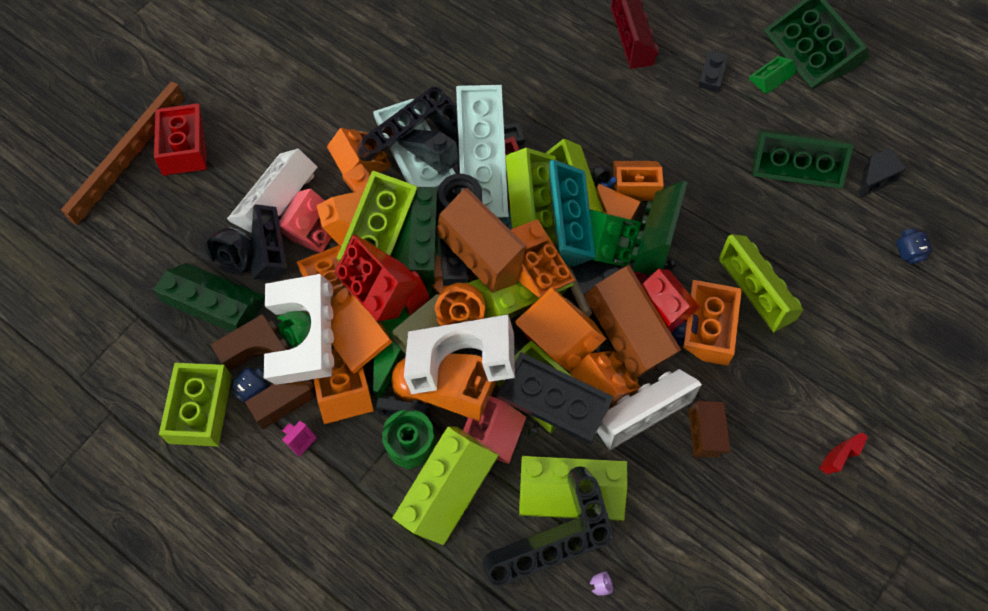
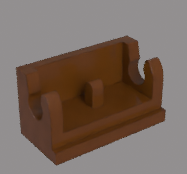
(708, 429)

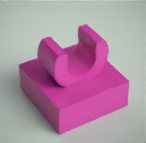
(298, 437)

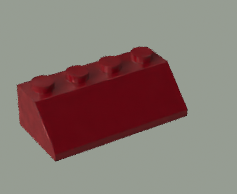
(634, 32)

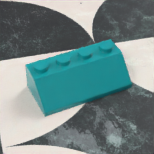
(571, 213)

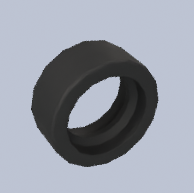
(457, 181)

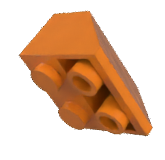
(344, 147)
(638, 179)
(606, 373)

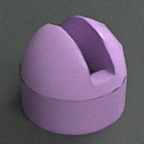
(602, 584)

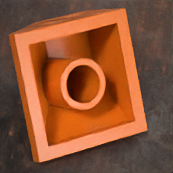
(338, 213)

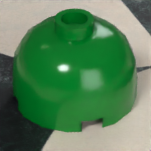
(294, 327)

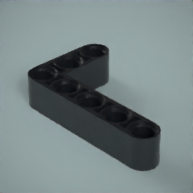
(411, 120)
(556, 537)

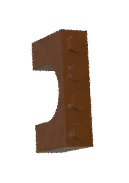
(256, 340)

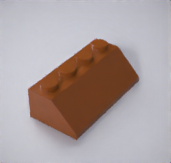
(481, 241)
(631, 322)

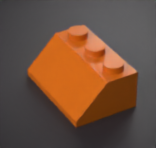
(716, 324)

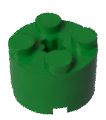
(411, 425)

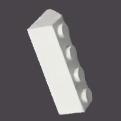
(275, 186)
(647, 407)

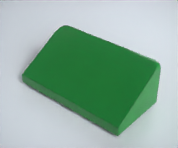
(773, 74)

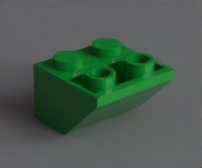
(613, 237)

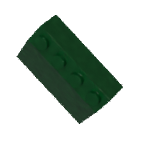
(817, 42)

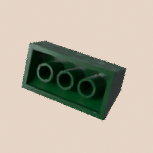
(801, 158)
(658, 229)
(418, 235)
(208, 297)

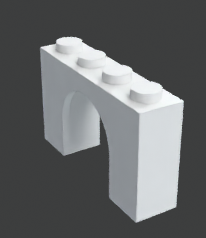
(430, 346)
(313, 356)

